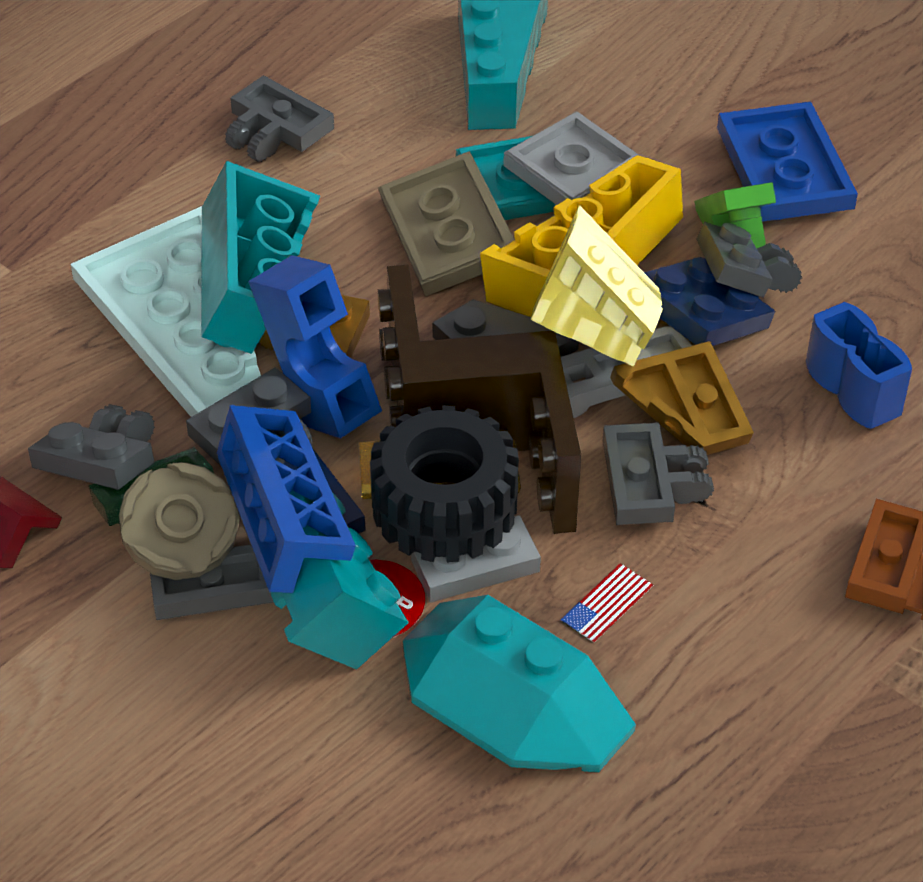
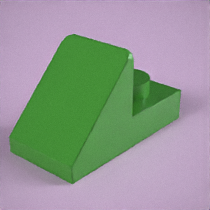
(738, 207)

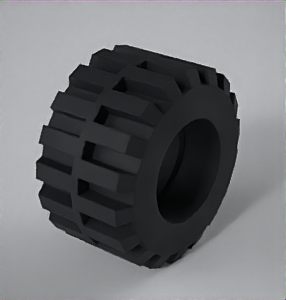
(438, 517)

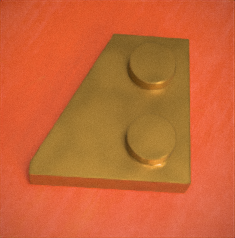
(687, 397)

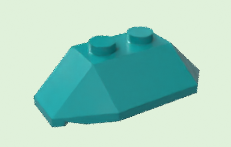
(513, 687)

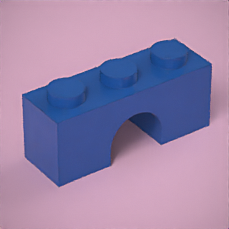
(297, 308)

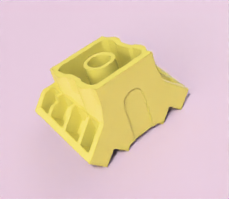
(598, 294)

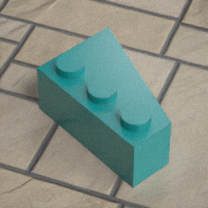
(342, 605)

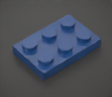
(794, 153)

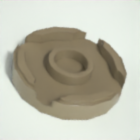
(178, 521)

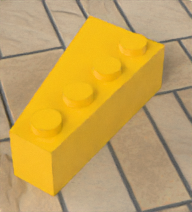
(631, 204)

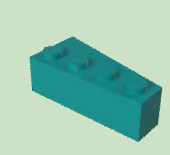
(498, 57)

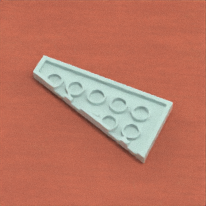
(154, 301)

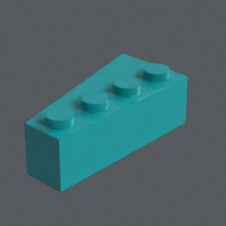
(246, 230)

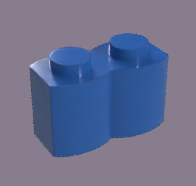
(858, 365)

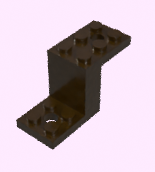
(502, 377)

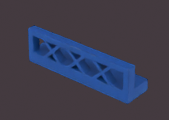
(262, 495)

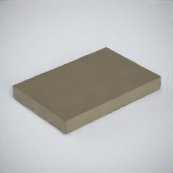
(445, 221)

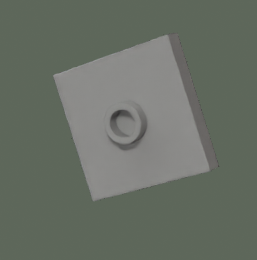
(567, 158)

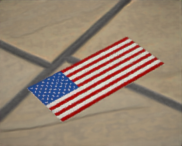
(607, 602)

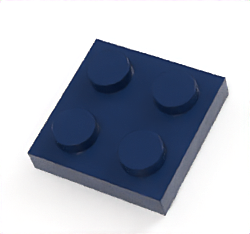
(704, 308)

